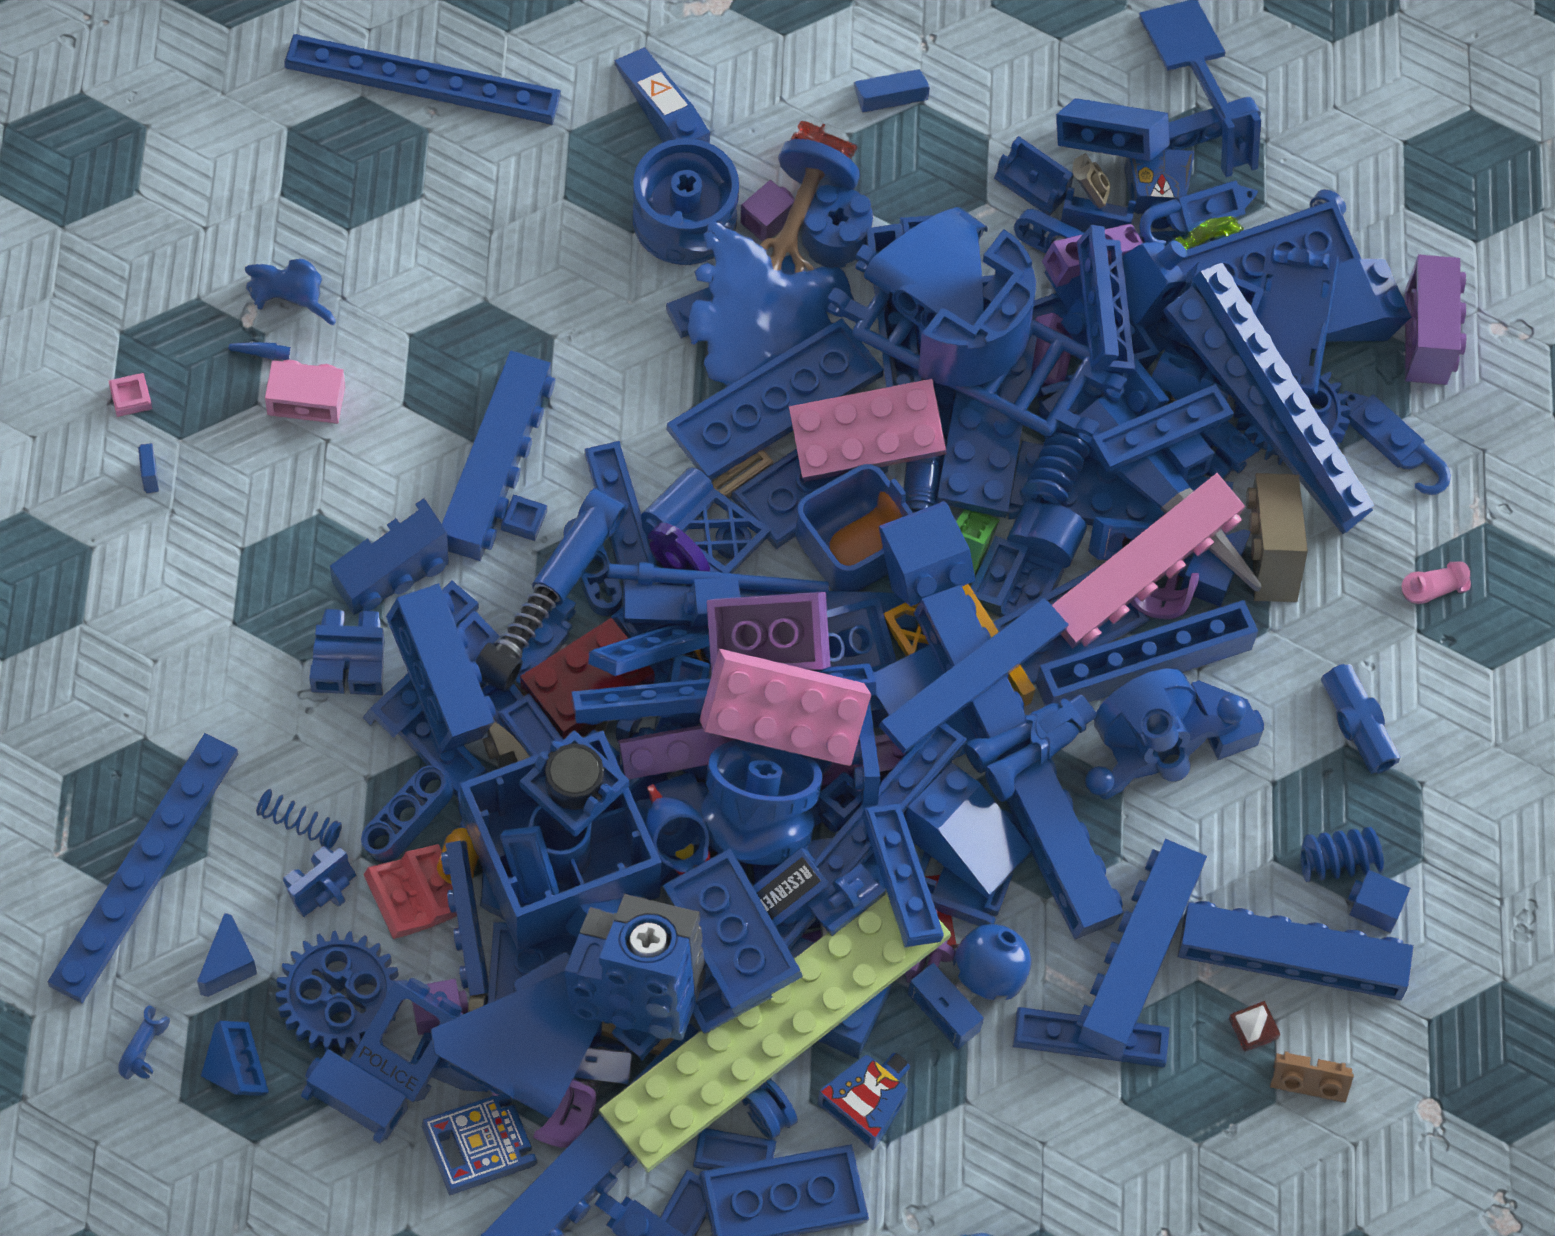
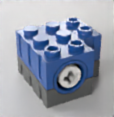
(638, 967)

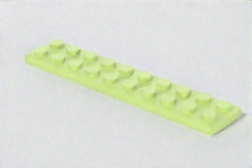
(733, 1060)

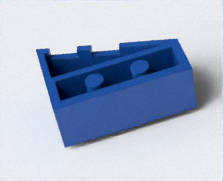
(393, 561)

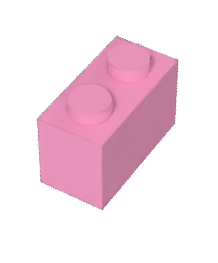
(305, 391)

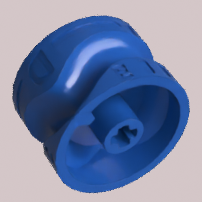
(678, 193)
(760, 801)

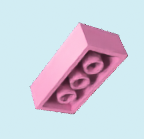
(867, 428)
(784, 707)

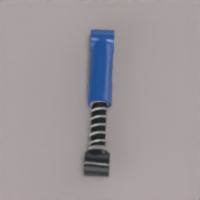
(596, 520)

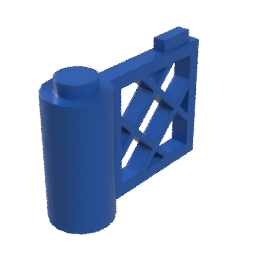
(689, 500)

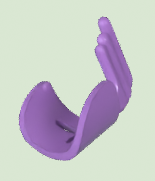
(1176, 601)
(561, 1134)

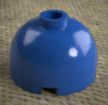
(993, 961)

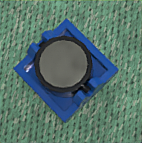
(574, 782)

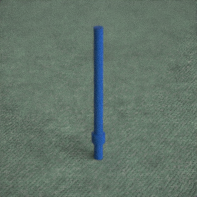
(647, 574)

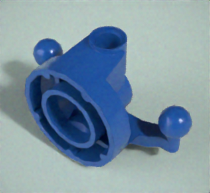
(1152, 721)

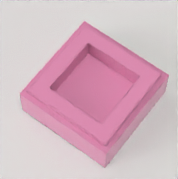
(130, 394)

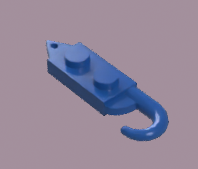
(1193, 209)
(1395, 439)

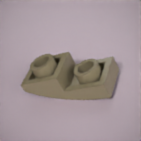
(1091, 180)
(503, 746)

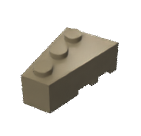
(1277, 536)

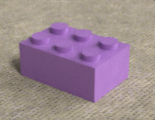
(1437, 313)
(772, 628)

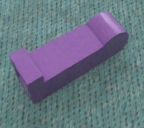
(1063, 257)

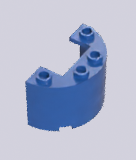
(974, 354)

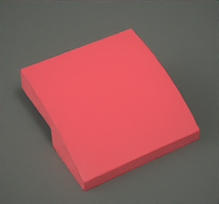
(411, 892)

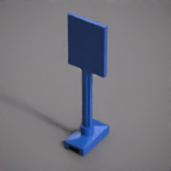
(1187, 39)

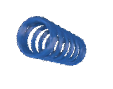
(331, 834)

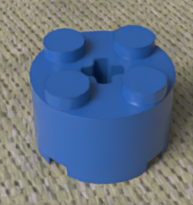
(836, 225)

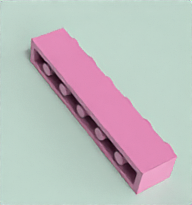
(1147, 559)

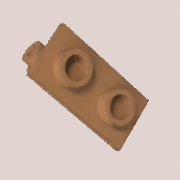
(1324, 1080)

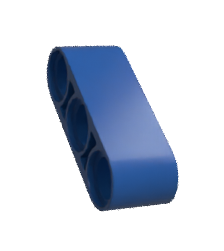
(401, 832)

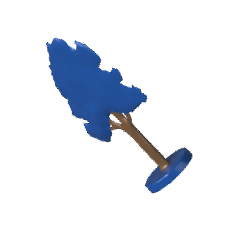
(754, 304)

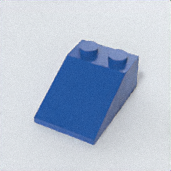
(1365, 302)
(859, 635)
(966, 831)

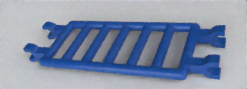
(1081, 427)

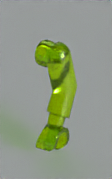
(1211, 228)

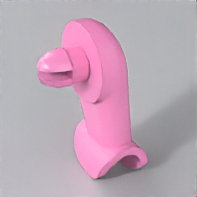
(1427, 586)

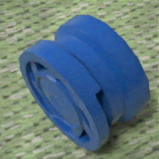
(770, 1109)

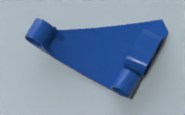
(520, 1044)

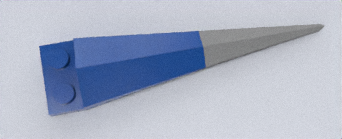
(1151, 475)

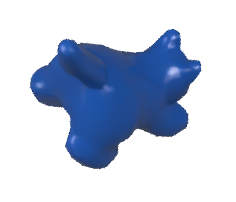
(295, 284)

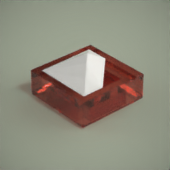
(1254, 1026)

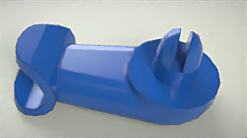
(133, 1058)

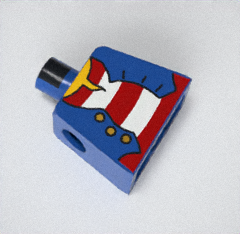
(867, 1097)

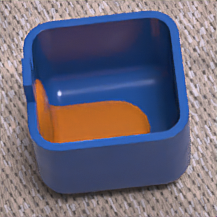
(842, 523)

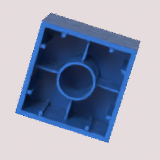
(597, 865)

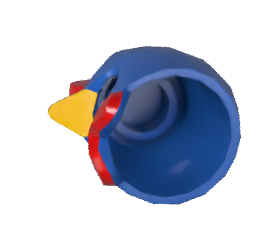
(674, 830)

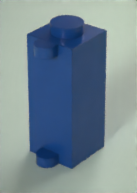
(355, 1094)

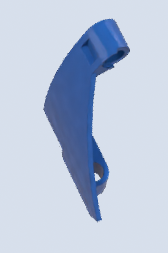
(933, 268)

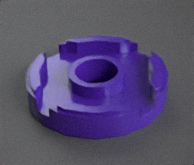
(676, 549)

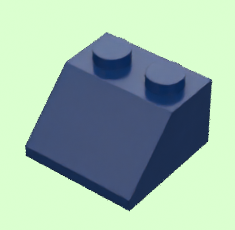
(926, 553)

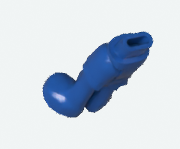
(1049, 732)

